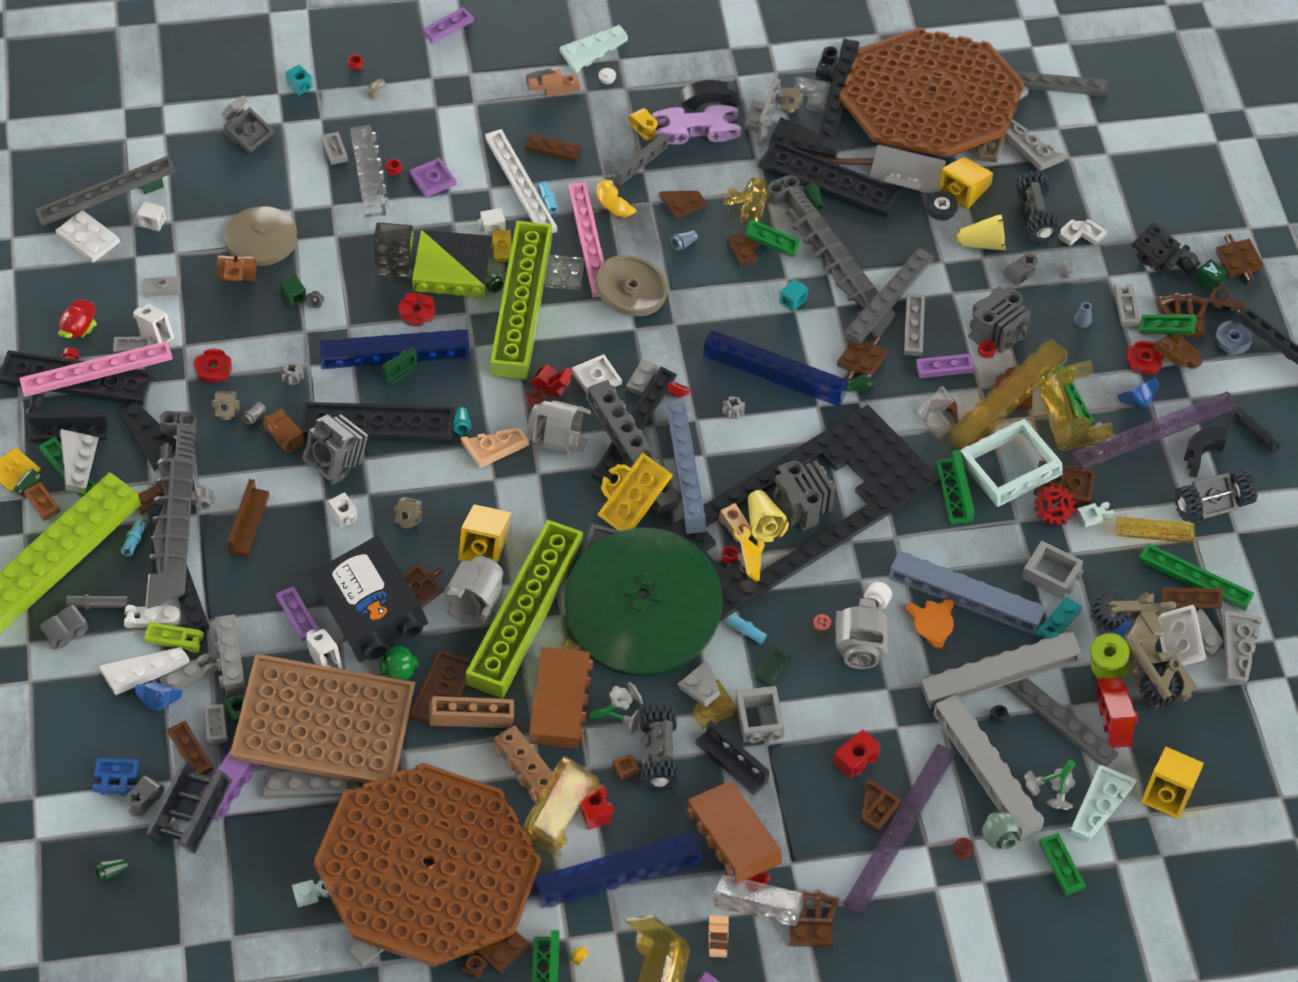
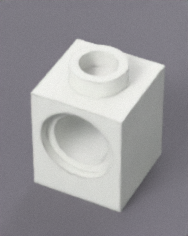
(151, 216)
(491, 221)
(340, 504)

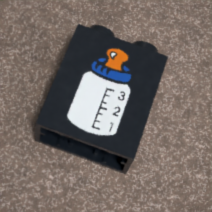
(369, 599)

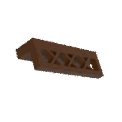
(247, 520)

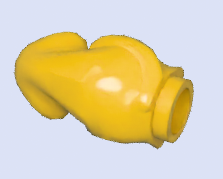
(608, 197)

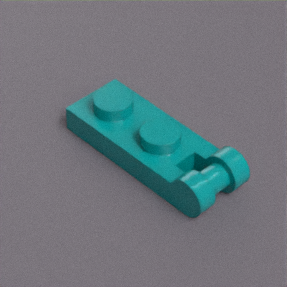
(1059, 619)

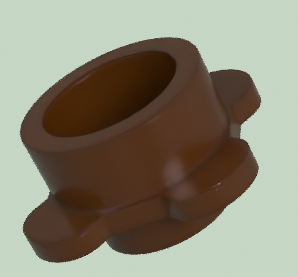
(475, 960)

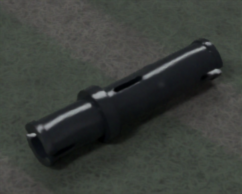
(1262, 435)

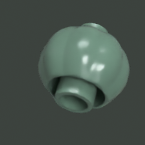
(1003, 828)

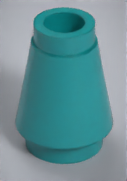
(461, 421)

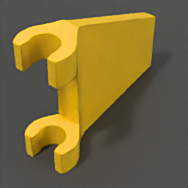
(751, 553)

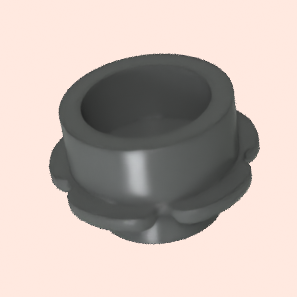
(310, 299)

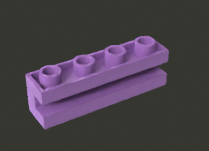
(240, 773)

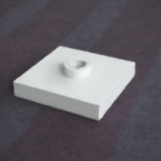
(596, 371)

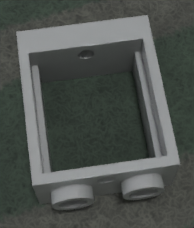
(1047, 582)
(755, 697)

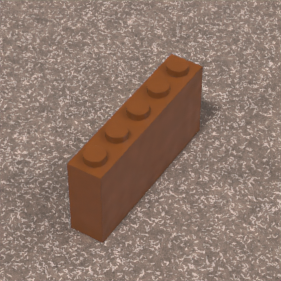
(560, 698)
(734, 831)

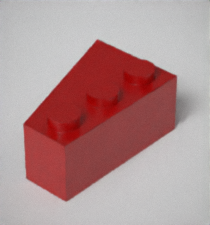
(1117, 711)

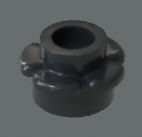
(1001, 710)

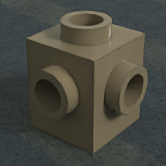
(790, 92)
(228, 398)
(408, 512)

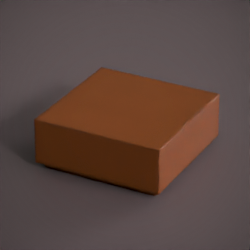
(626, 766)

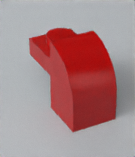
(551, 381)

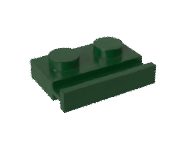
(400, 366)

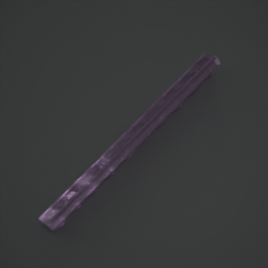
(1154, 430)
(899, 829)

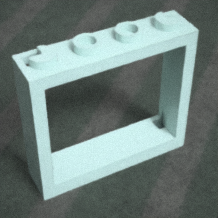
(1022, 484)

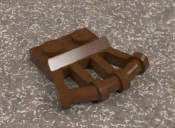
(1176, 298)
(817, 930)

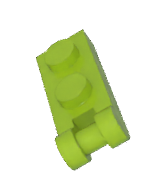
(173, 636)

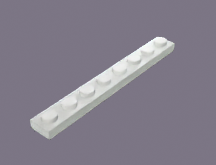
(519, 179)

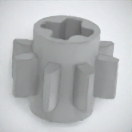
(292, 373)
(733, 407)
(203, 497)

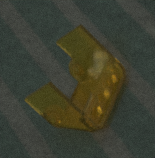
(1066, 429)
(558, 805)
(663, 950)

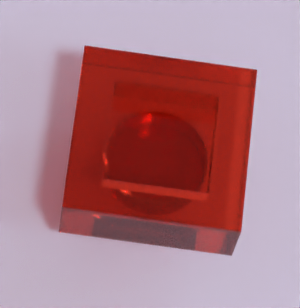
(535, 397)

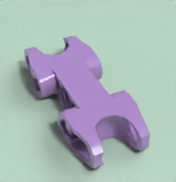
(709, 123)

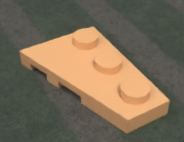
(495, 446)

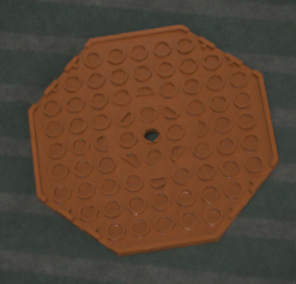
(893, 96)
(437, 911)

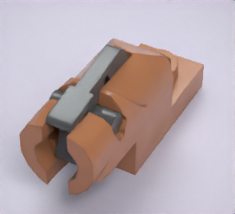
(552, 82)

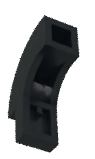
(708, 91)
(1205, 440)

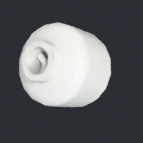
(880, 593)

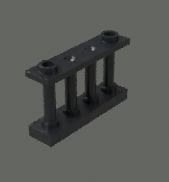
(204, 813)

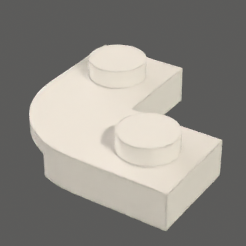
(1088, 230)

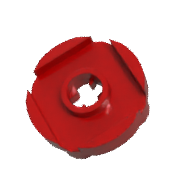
(412, 301)
(1140, 365)
(216, 374)

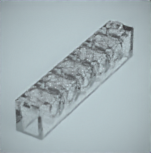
(368, 171)

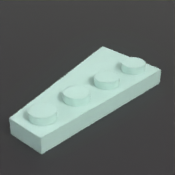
(585, 50)
(1102, 799)

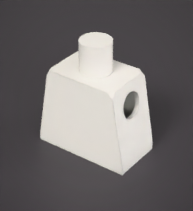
(154, 323)
(320, 643)

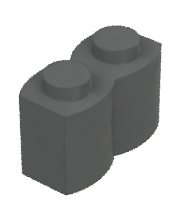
(64, 627)

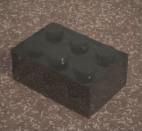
(394, 249)

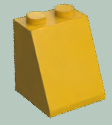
(965, 181)
(484, 533)
(1172, 782)

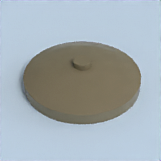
(261, 233)
(631, 285)

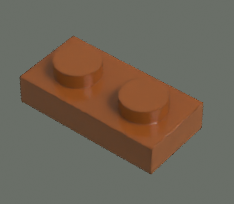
(41, 501)

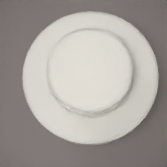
(607, 75)

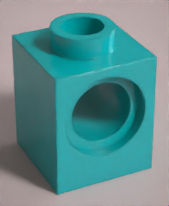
(299, 79)
(793, 295)

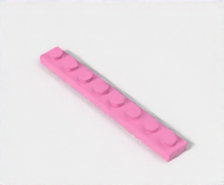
(587, 232)
(95, 368)

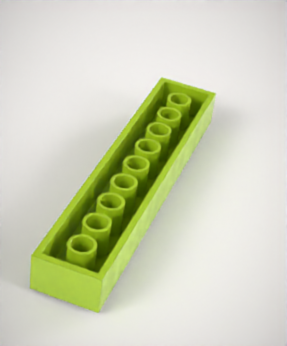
(521, 300)
(63, 546)
(524, 609)

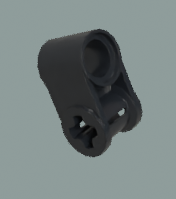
(828, 62)

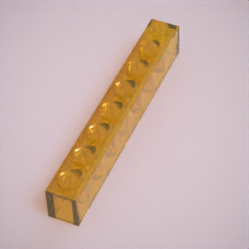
(1008, 394)

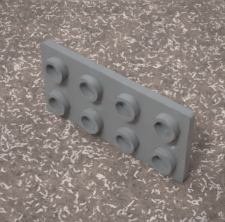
(760, 112)
(907, 169)

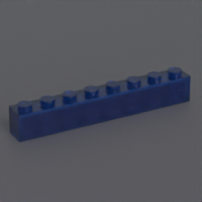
(380, 349)
(775, 368)
(618, 869)

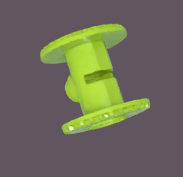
(1109, 655)

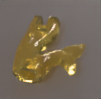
(755, 194)

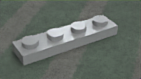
(914, 324)

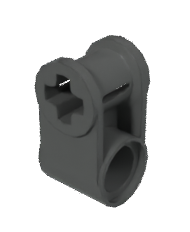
(1021, 269)
(143, 796)

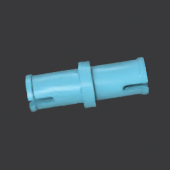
(547, 197)
(133, 537)
(747, 628)

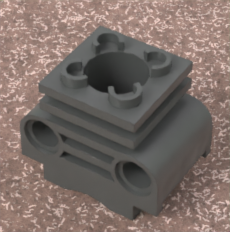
(1000, 319)
(334, 447)
(803, 493)

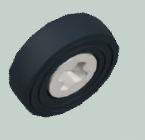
(944, 212)

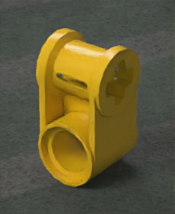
(643, 123)

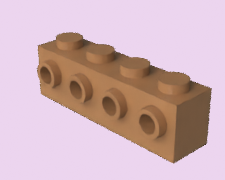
(471, 712)
(523, 760)

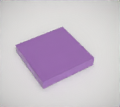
(432, 177)

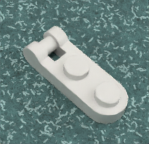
(159, 614)

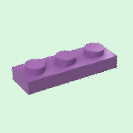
(447, 25)
(945, 365)
(296, 612)

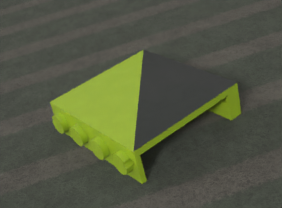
(452, 263)

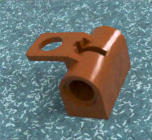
(236, 268)
(283, 430)

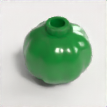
(398, 663)

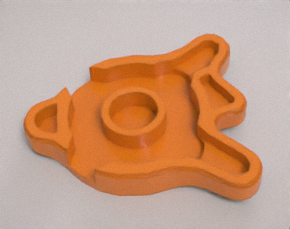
(933, 621)

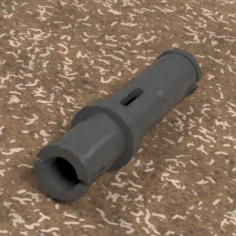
(97, 601)

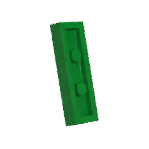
(772, 238)
(1168, 324)
(1062, 864)

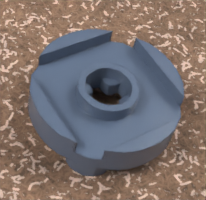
(1230, 345)

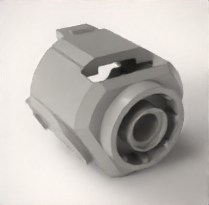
(557, 426)
(474, 589)
(862, 634)

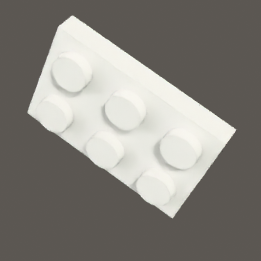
(87, 236)
(1182, 635)

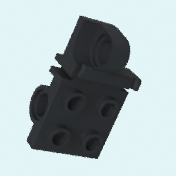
(1163, 251)

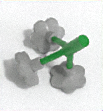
(621, 698)
(1060, 780)

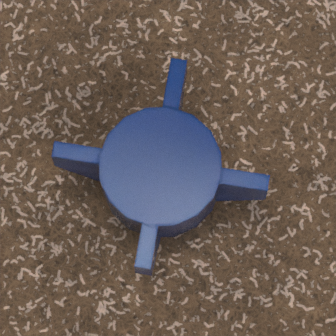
(1141, 394)
(157, 695)

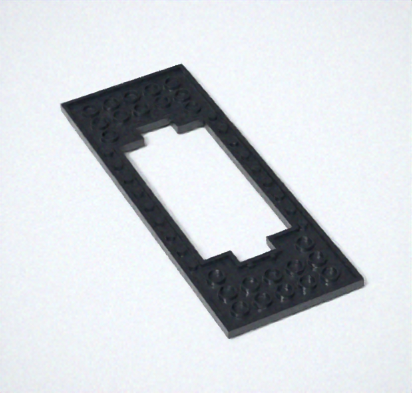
(872, 450)

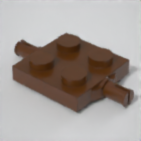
(1239, 258)
(862, 358)
(423, 583)

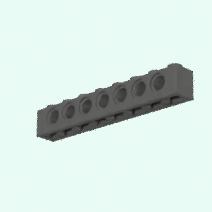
(604, 392)

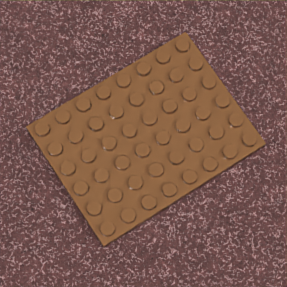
(322, 720)

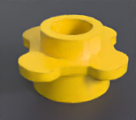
(579, 954)

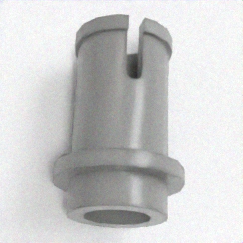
(250, 416)

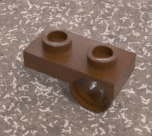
(1235, 305)

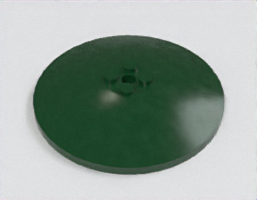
(647, 633)

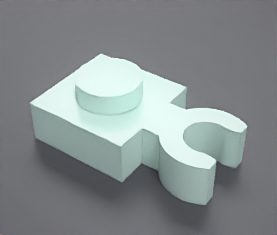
(1093, 515)
(307, 892)

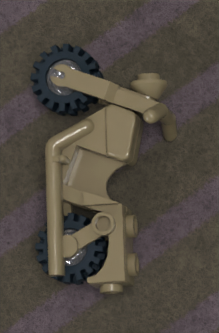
(1165, 674)

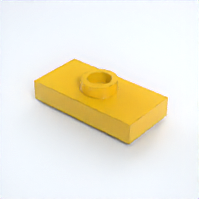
(502, 245)

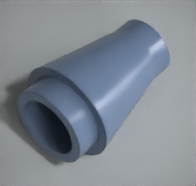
(683, 240)
(1083, 317)

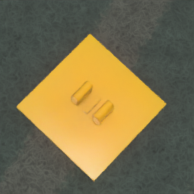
(13, 467)

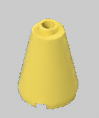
(983, 234)
(765, 517)

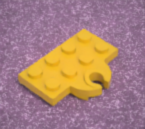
(632, 492)

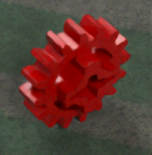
(1064, 512)

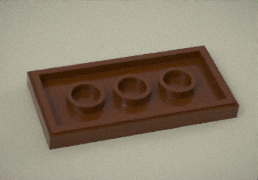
(444, 679)

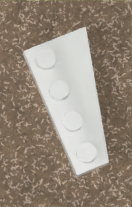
(139, 670)

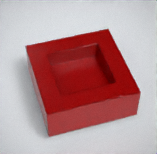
(678, 390)

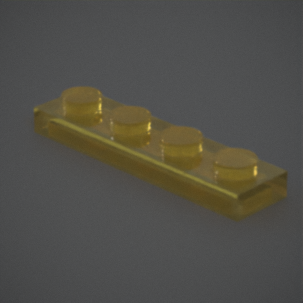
(1155, 529)

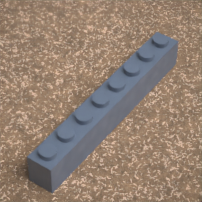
(686, 468)
(967, 592)

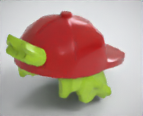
(77, 319)

